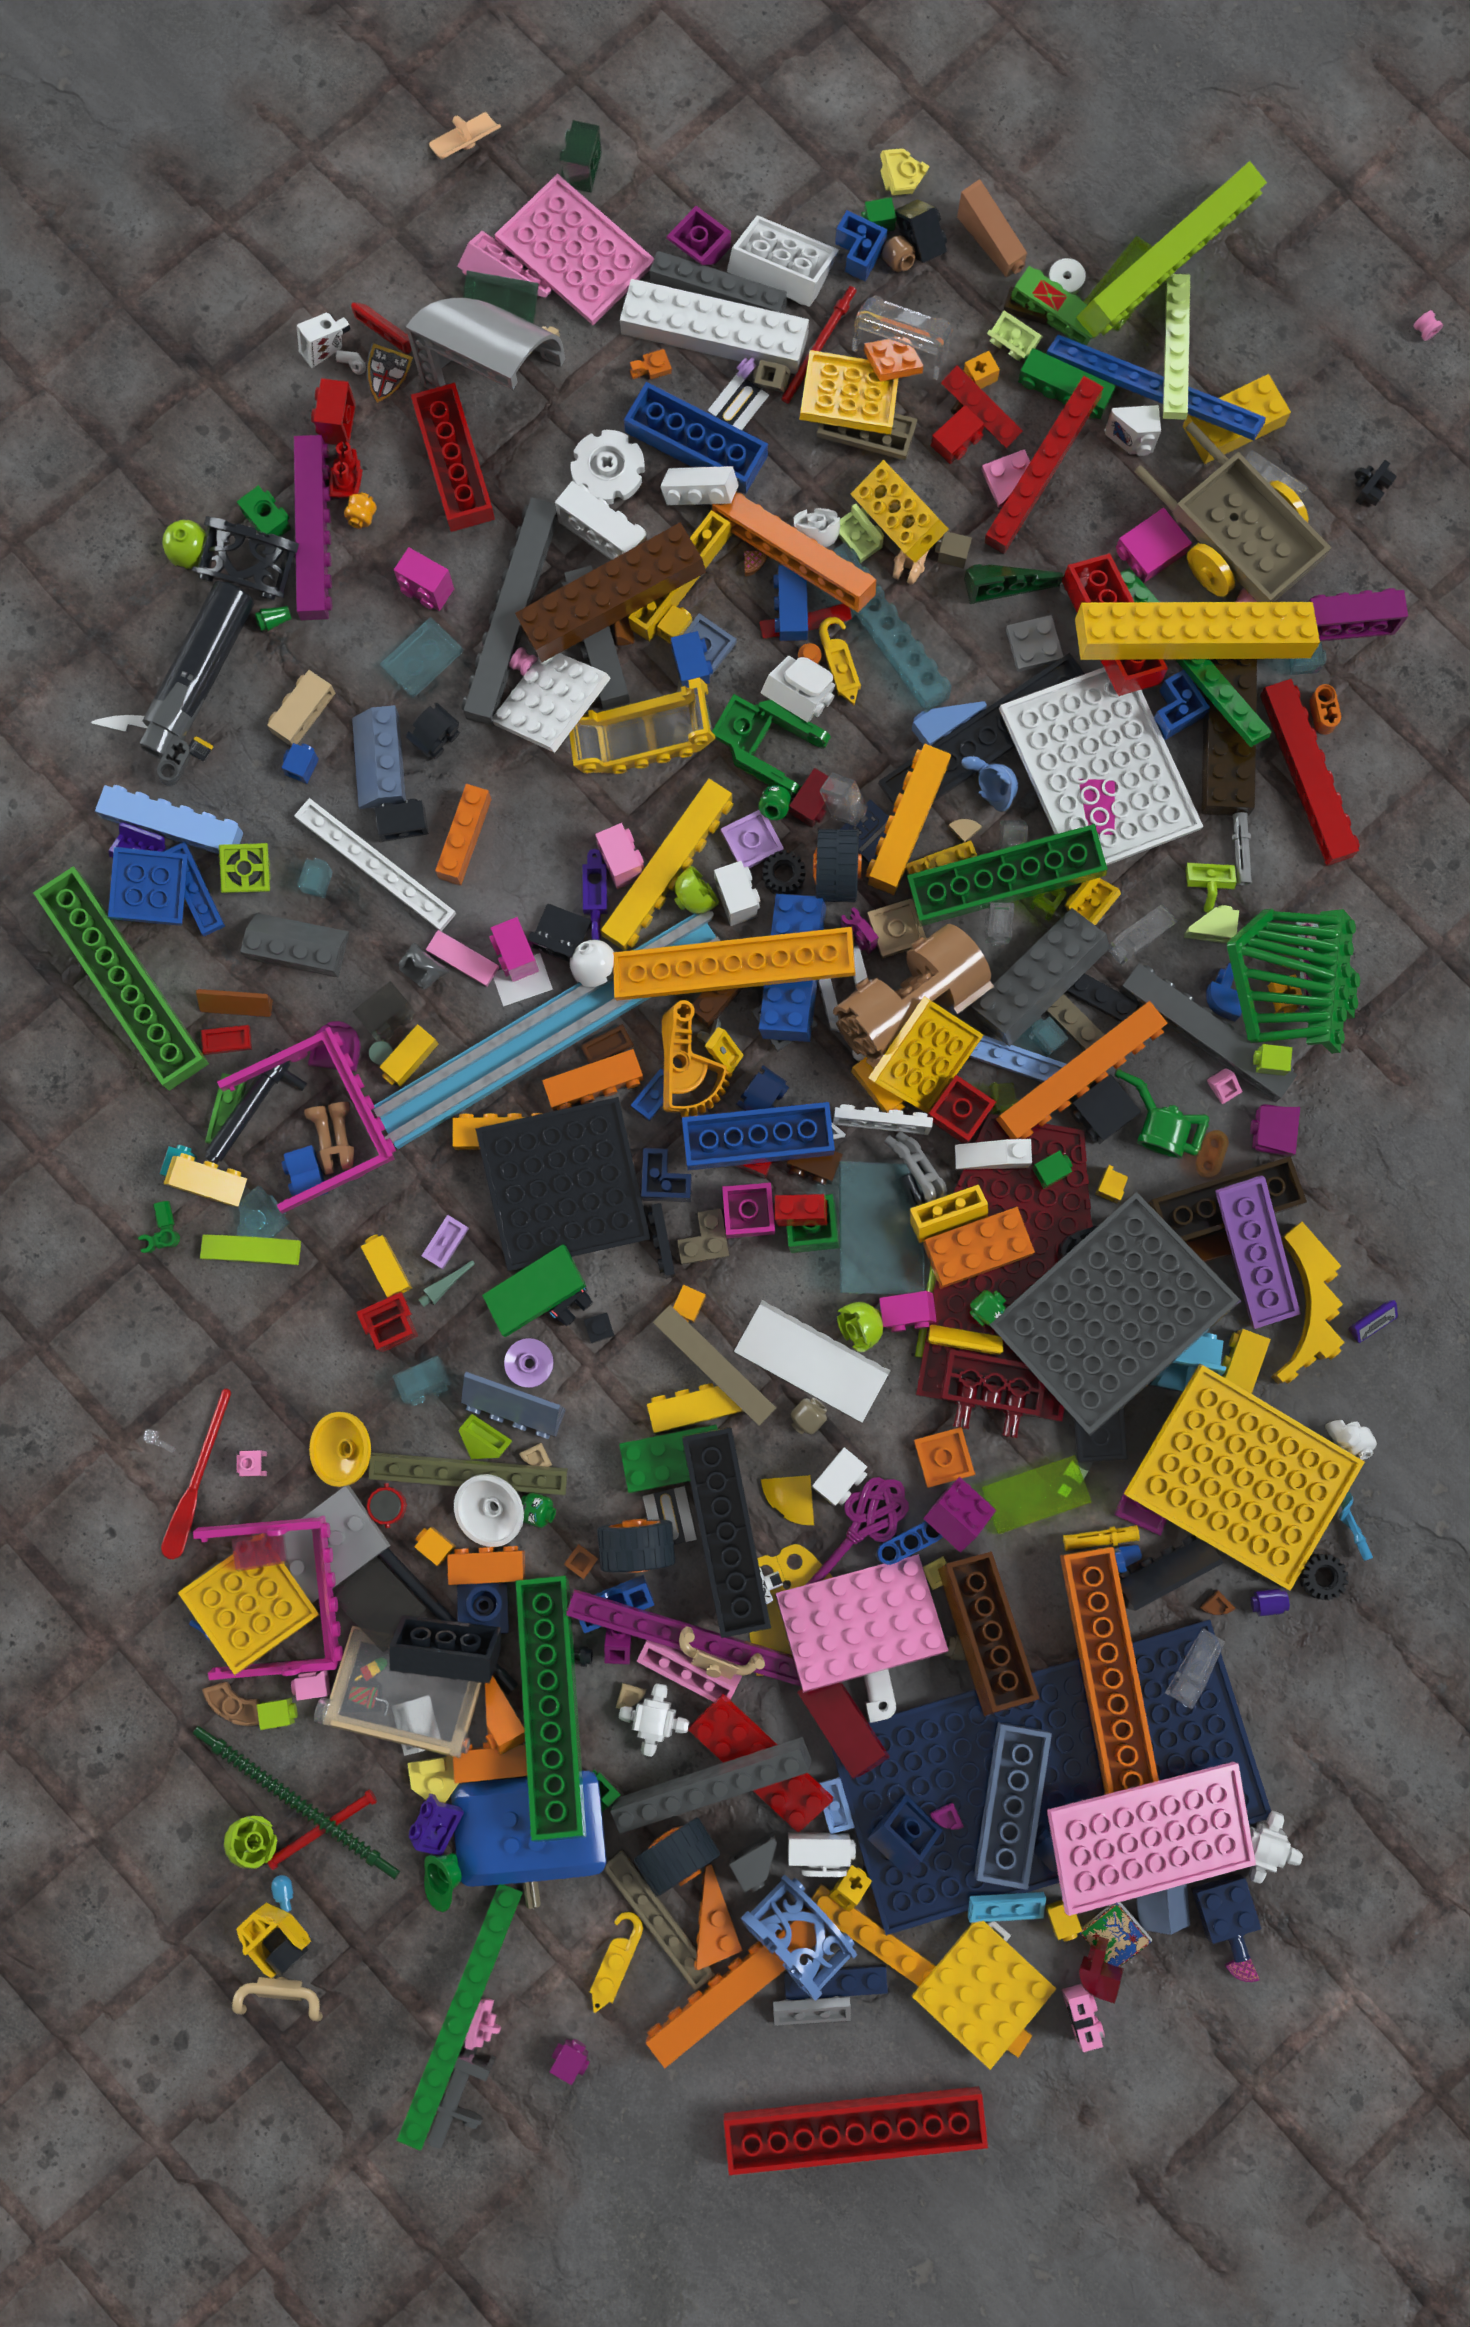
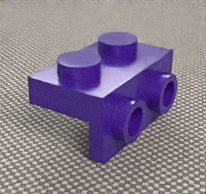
(136, 838)

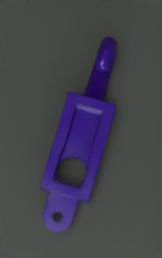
(595, 894)

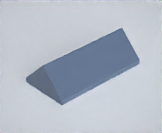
(1164, 1910)

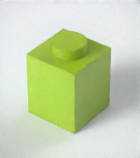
(1273, 1059)
(276, 1713)

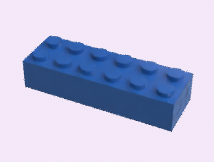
(694, 435)
(789, 1007)
(758, 1136)

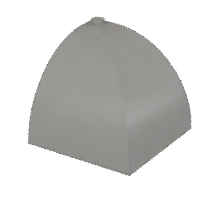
(477, 338)

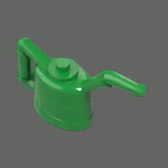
(1166, 1127)

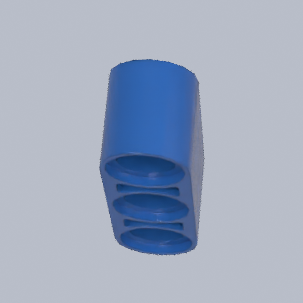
(901, 1551)

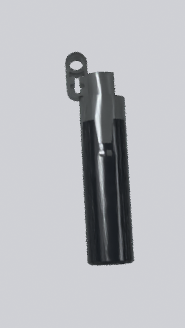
(193, 676)

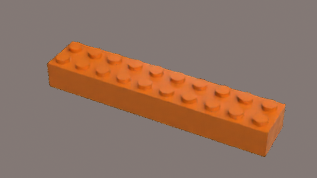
(1109, 1669)

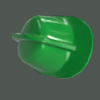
(441, 1878)

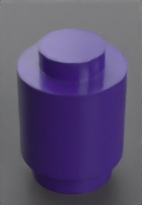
(1270, 1602)

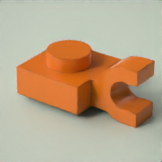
(654, 364)

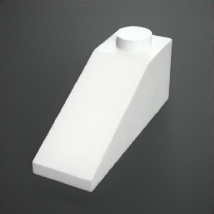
(994, 1154)

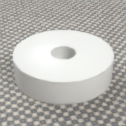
(1069, 268)

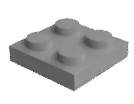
(1034, 643)

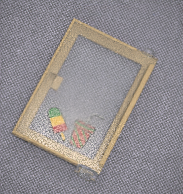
(397, 1705)

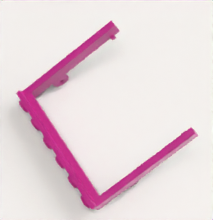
(353, 1085)
(325, 1581)

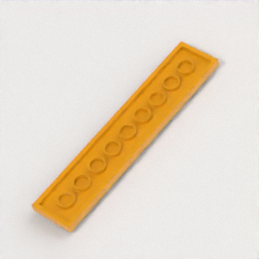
(734, 964)

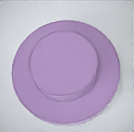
(746, 367)

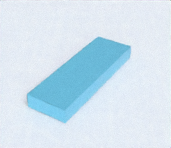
(1006, 1907)

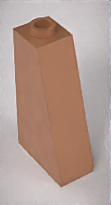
(990, 229)

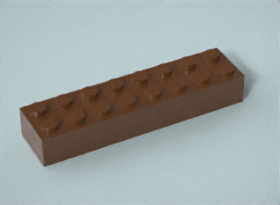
(611, 592)

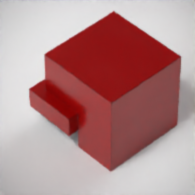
(388, 1322)

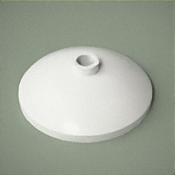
(479, 1516)

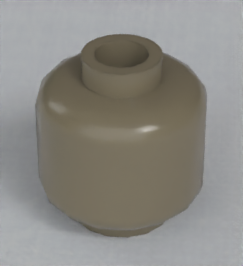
(808, 1416)

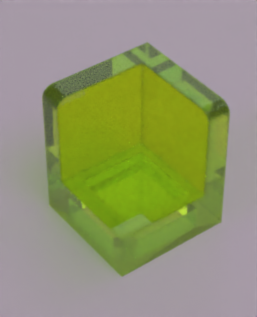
(1003, 1095)

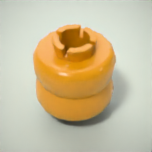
(360, 510)

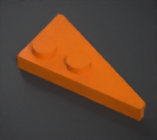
(716, 1931)

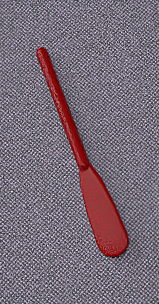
(182, 1519)

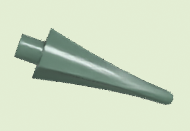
(438, 1289)

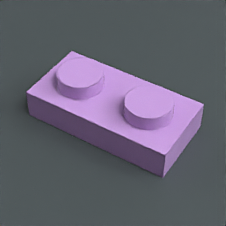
(445, 1242)

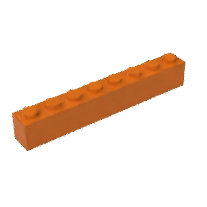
(798, 552)
(1081, 1071)
(724, 1995)

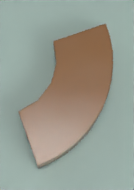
(231, 1706)

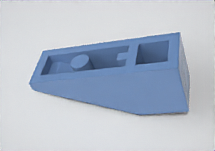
(941, 721)

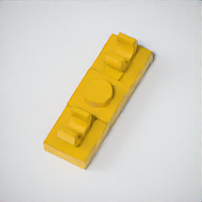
(947, 856)

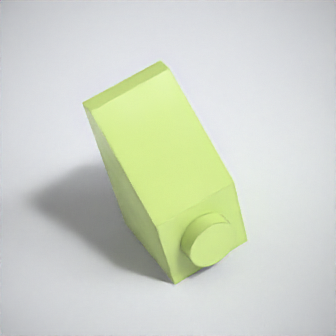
(1215, 926)

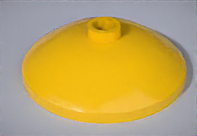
(331, 1449)

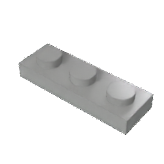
(811, 2011)

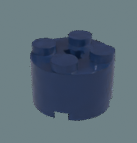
(763, 1091)

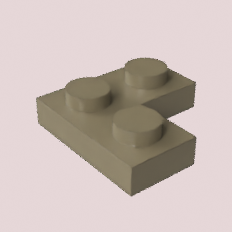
(711, 1243)

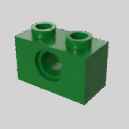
(258, 502)

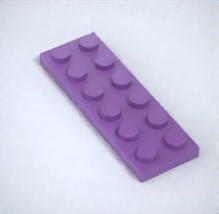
(1258, 1252)

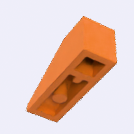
(503, 1725)

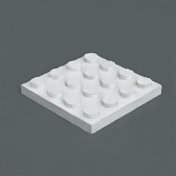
(550, 700)

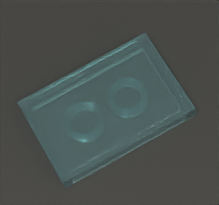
(421, 657)

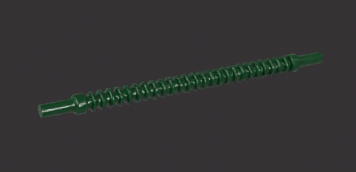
(372, 1856)

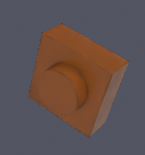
(581, 1561)

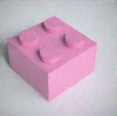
(619, 855)

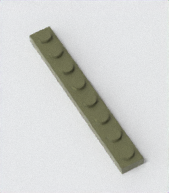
(456, 1472)

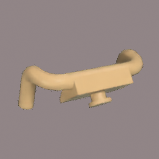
(715, 1665)
(279, 1989)

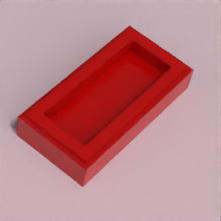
(226, 1040)

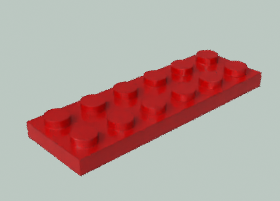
(734, 1735)

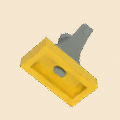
(721, 1046)

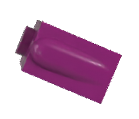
(1275, 1130)

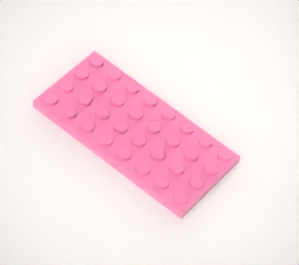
(1151, 1838)

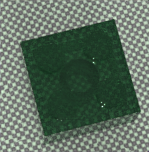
(581, 155)

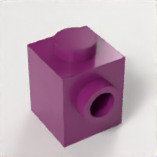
(617, 1641)
(569, 2060)

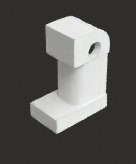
(878, 1690)

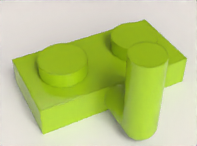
(1212, 877)

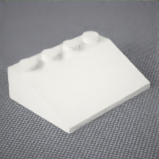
(782, 260)

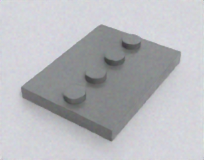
(353, 1540)

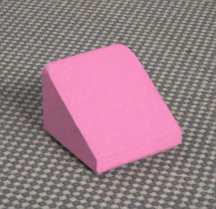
(1224, 1085)

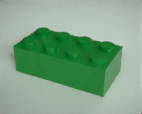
(657, 1460)

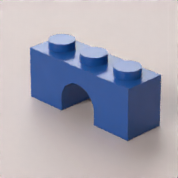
(631, 1593)

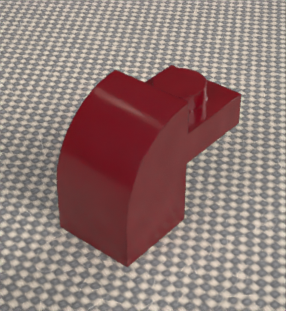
(1098, 1977)

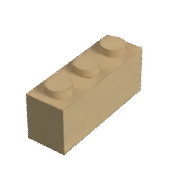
(301, 708)

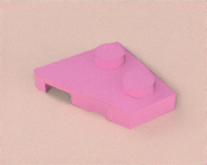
(1004, 475)

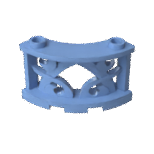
(765, 1930)

